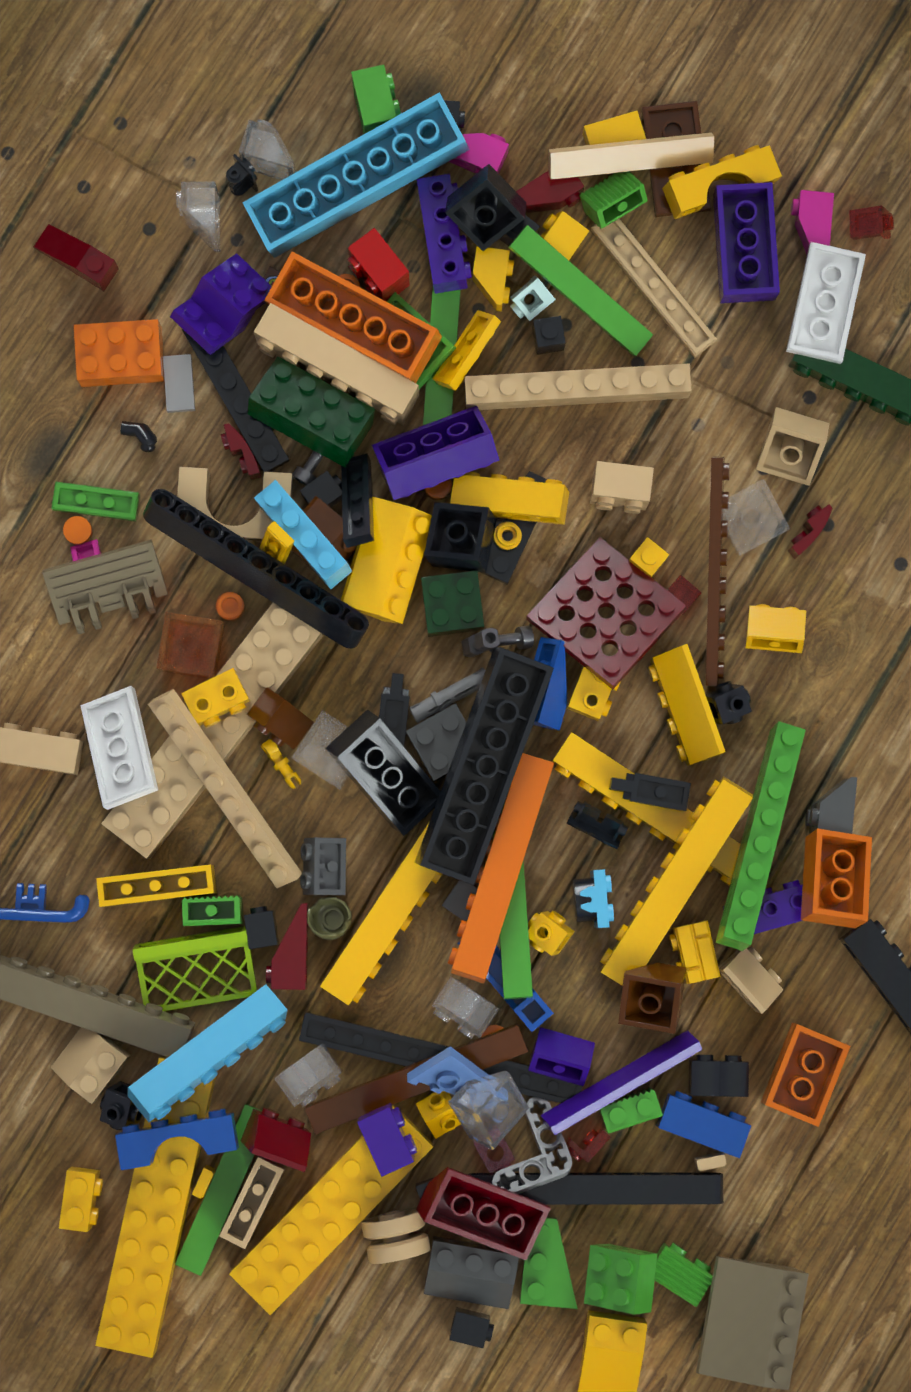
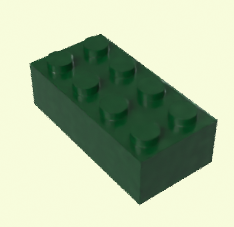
(311, 411)

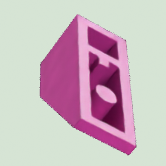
(483, 151)
(813, 217)

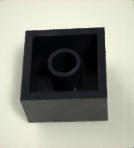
(486, 207)
(460, 537)

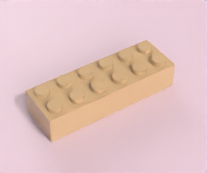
(336, 364)

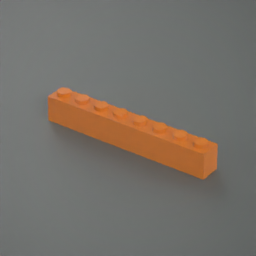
(501, 870)

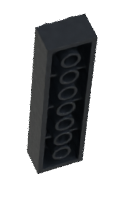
(484, 765)

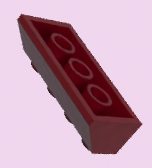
(482, 1212)

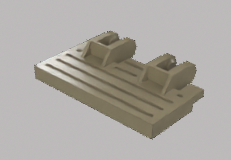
(105, 580)

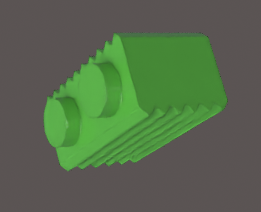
(613, 198)
(212, 910)
(631, 1110)
(682, 1275)

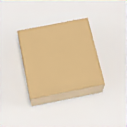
(710, 1161)

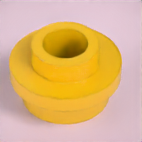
(506, 527)

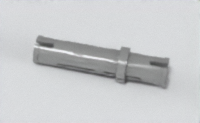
(439, 701)

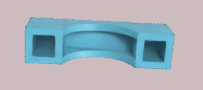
(307, 537)

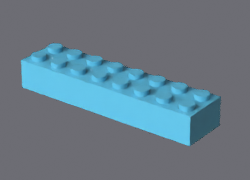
(356, 175)

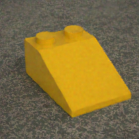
(612, 1353)

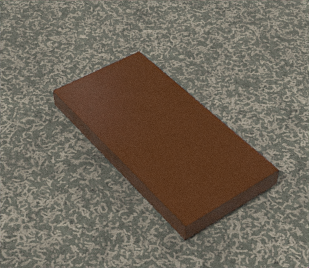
(670, 121)

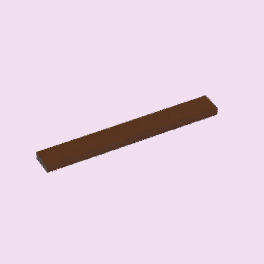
(394, 1086)

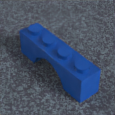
(530, 1010)
(214, 1133)

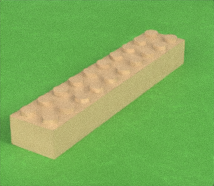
(262, 660)

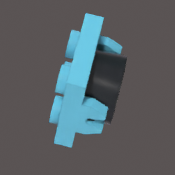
(591, 899)

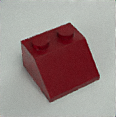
(277, 1139)

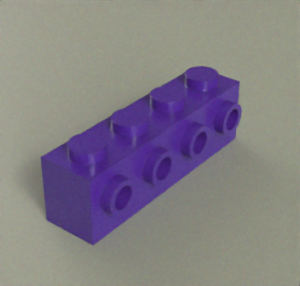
(442, 235)
(780, 907)

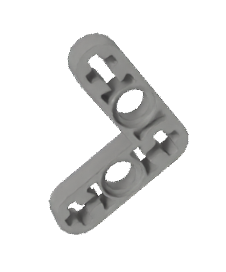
(543, 1161)

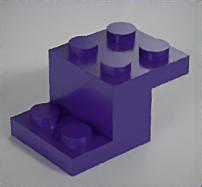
(222, 304)

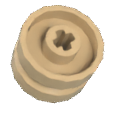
(396, 1238)

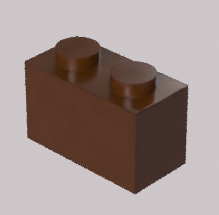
(280, 719)

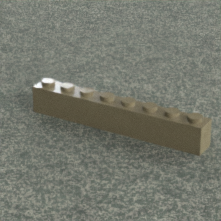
(93, 1007)

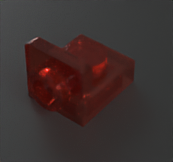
(871, 223)
(594, 1142)

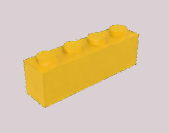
(513, 499)
(156, 885)

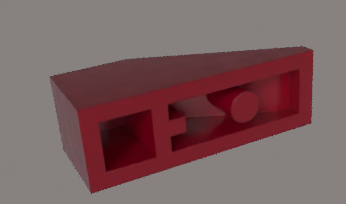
(551, 194)
(77, 256)
(289, 963)

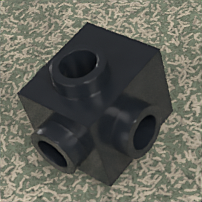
(729, 703)
(118, 1108)

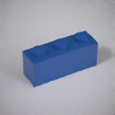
(704, 1124)

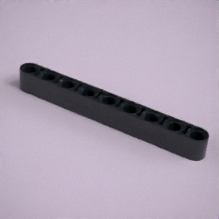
(255, 568)
(622, 1188)

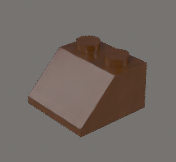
(330, 526)
(652, 997)

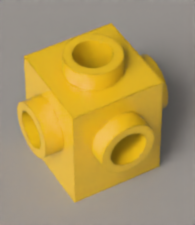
(557, 934)
(438, 1113)

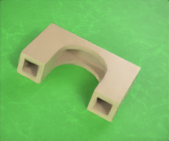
(194, 489)

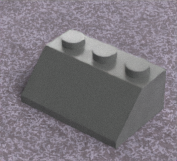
(470, 1273)

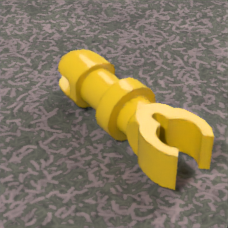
(280, 762)

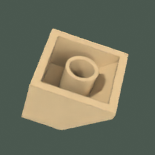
(793, 446)
(751, 979)
(90, 1063)

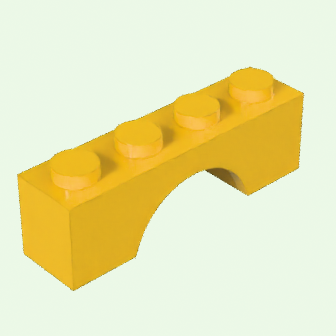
(689, 191)

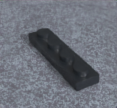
(357, 501)

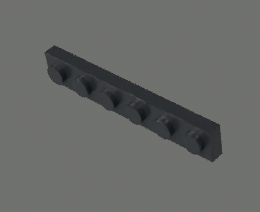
(236, 397)

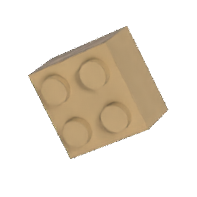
(621, 486)

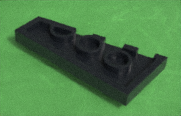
(501, 561)

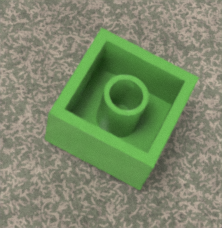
(374, 97)
(620, 1278)

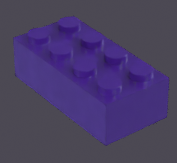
(746, 242)
(435, 452)

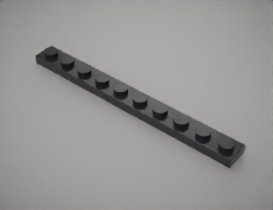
(410, 1050)

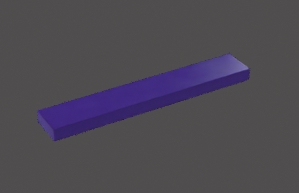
(621, 1082)

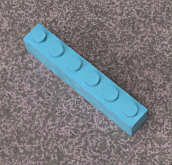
(207, 1053)

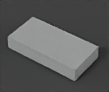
(179, 383)

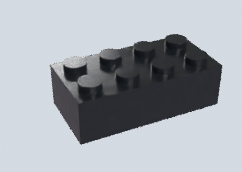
(385, 772)

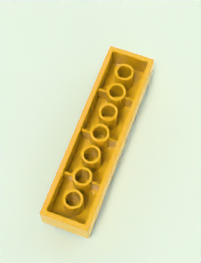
(319, 1222)

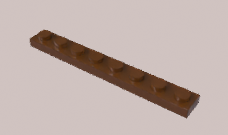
(717, 558)

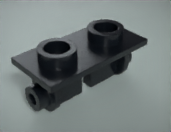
(241, 176)
(587, 819)

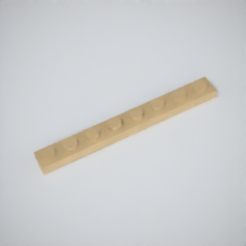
(224, 788)

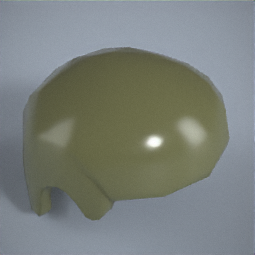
(329, 918)

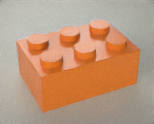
(119, 353)
(836, 878)
(805, 1074)

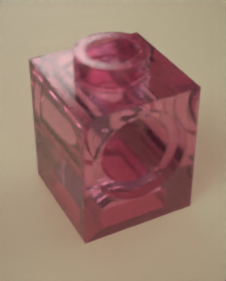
(496, 1165)

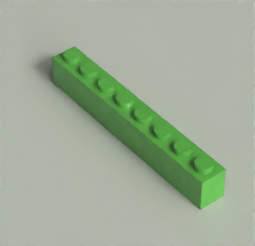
(760, 836)

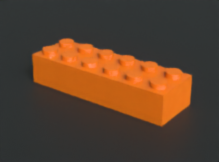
(354, 317)

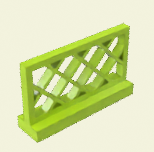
(192, 945)

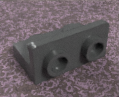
(323, 866)

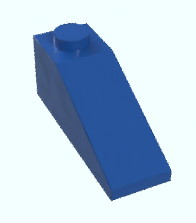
(555, 698)

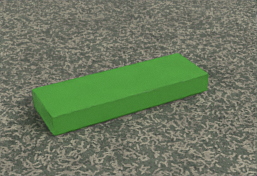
(95, 501)

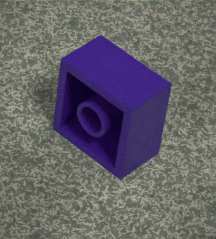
(387, 1139)

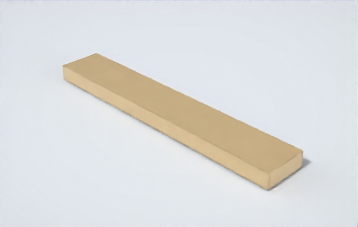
(631, 155)
(655, 287)

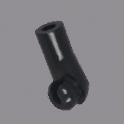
(142, 432)

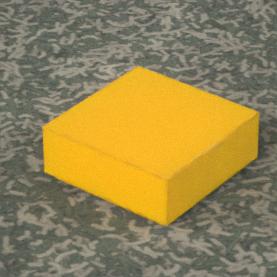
(204, 1181)

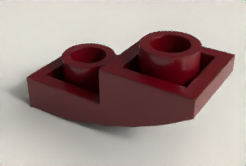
(237, 445)
(817, 520)

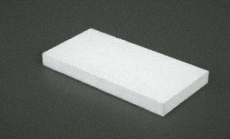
(825, 302)
(119, 748)

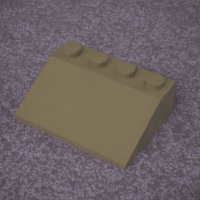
(752, 1322)

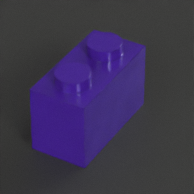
(561, 1056)

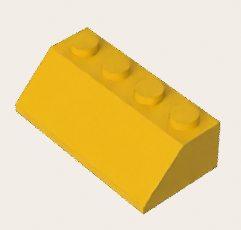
(389, 565)
(686, 705)

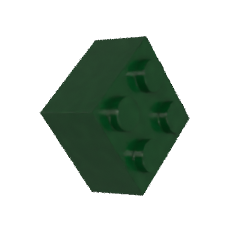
(452, 603)

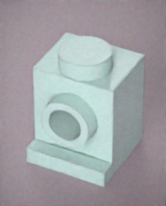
(541, 295)

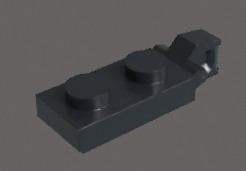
(395, 707)
(653, 791)

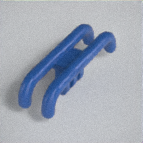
(32, 907)

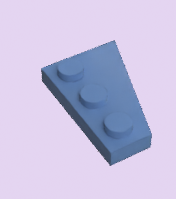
(445, 1072)

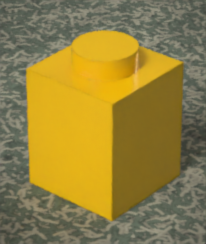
(649, 557)

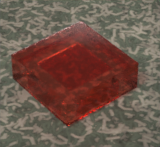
(684, 591)

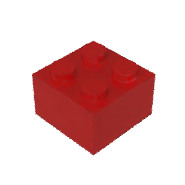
(377, 266)

